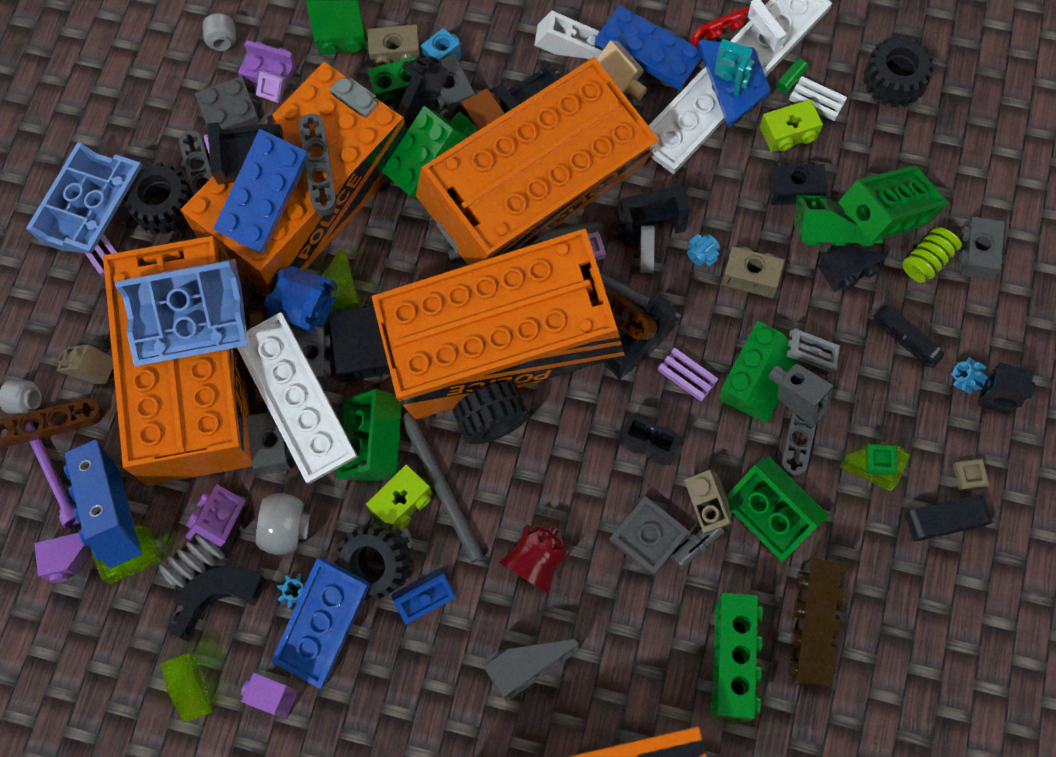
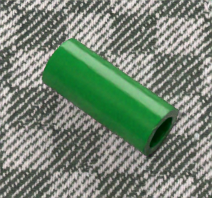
(791, 76)

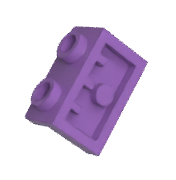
(266, 58)
(216, 515)

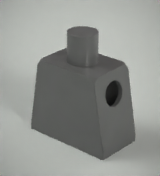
(803, 392)

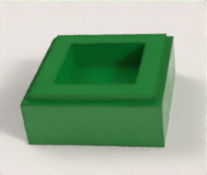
(881, 459)

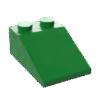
(337, 26)

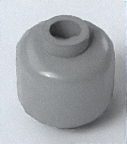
(219, 31)
(19, 397)

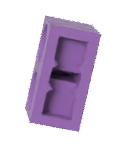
(268, 695)

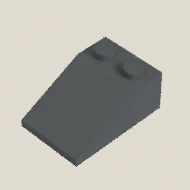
(523, 666)

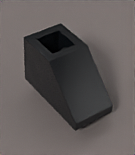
(849, 264)

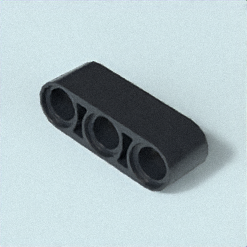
(948, 517)

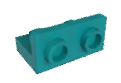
(734, 64)

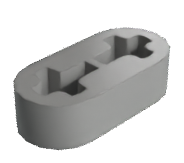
(647, 235)

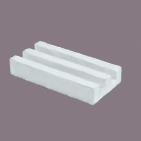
(767, 25)
(819, 96)

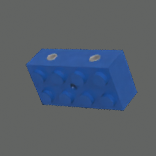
(101, 504)

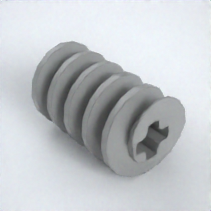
(190, 562)

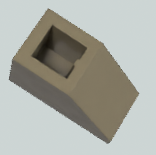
(85, 364)
(709, 500)

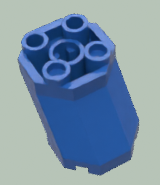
(302, 298)

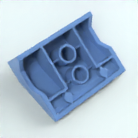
(83, 200)
(184, 312)

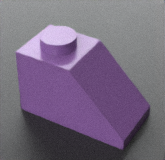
(61, 557)

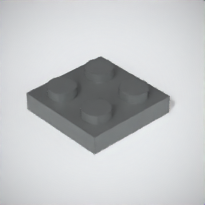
(227, 104)
(649, 536)

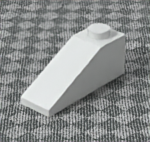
(567, 37)

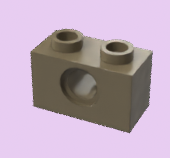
(384, 39)
(760, 283)

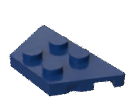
(732, 105)

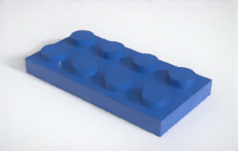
(651, 47)
(261, 191)
(320, 622)

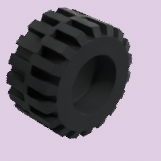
(903, 55)
(151, 182)
(490, 412)
(391, 547)

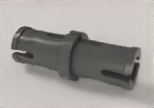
(683, 556)

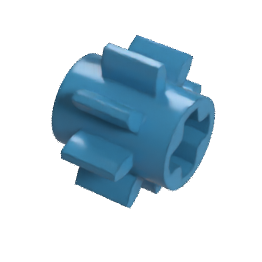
(703, 250)
(969, 375)
(287, 590)

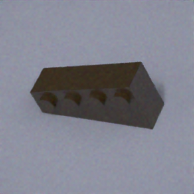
(816, 623)

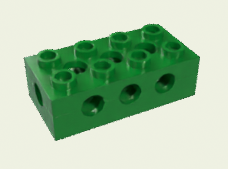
(894, 201)
(746, 613)

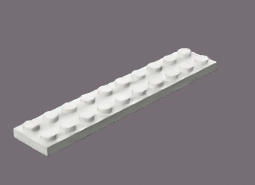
(696, 110)

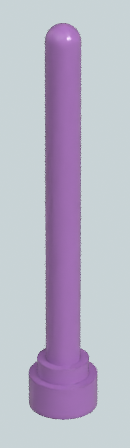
(66, 512)

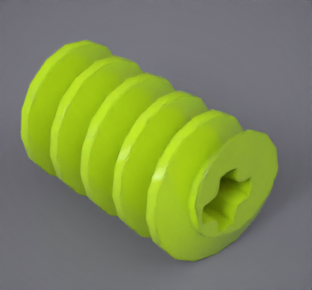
(931, 254)

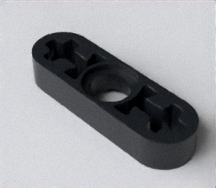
(908, 336)

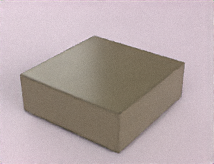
(971, 474)

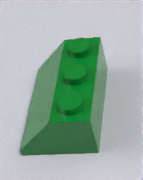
(748, 381)
(374, 431)
(775, 508)

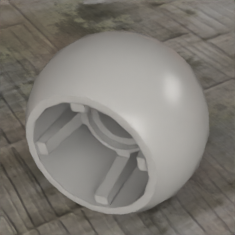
(281, 524)

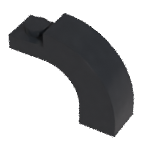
(638, 350)
(210, 587)

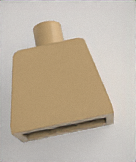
(622, 69)

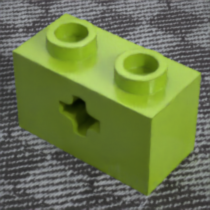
(791, 126)
(407, 486)

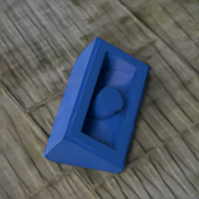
(423, 596)

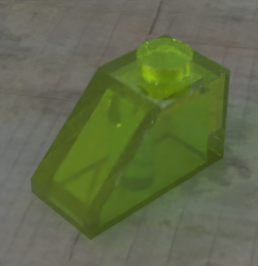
(341, 274)
(856, 464)
(186, 687)

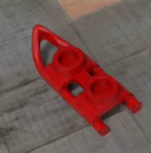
(714, 28)

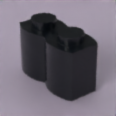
(643, 438)

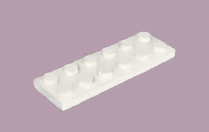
(296, 399)

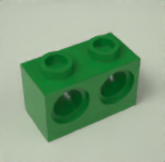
(393, 77)

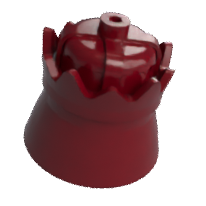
(536, 556)

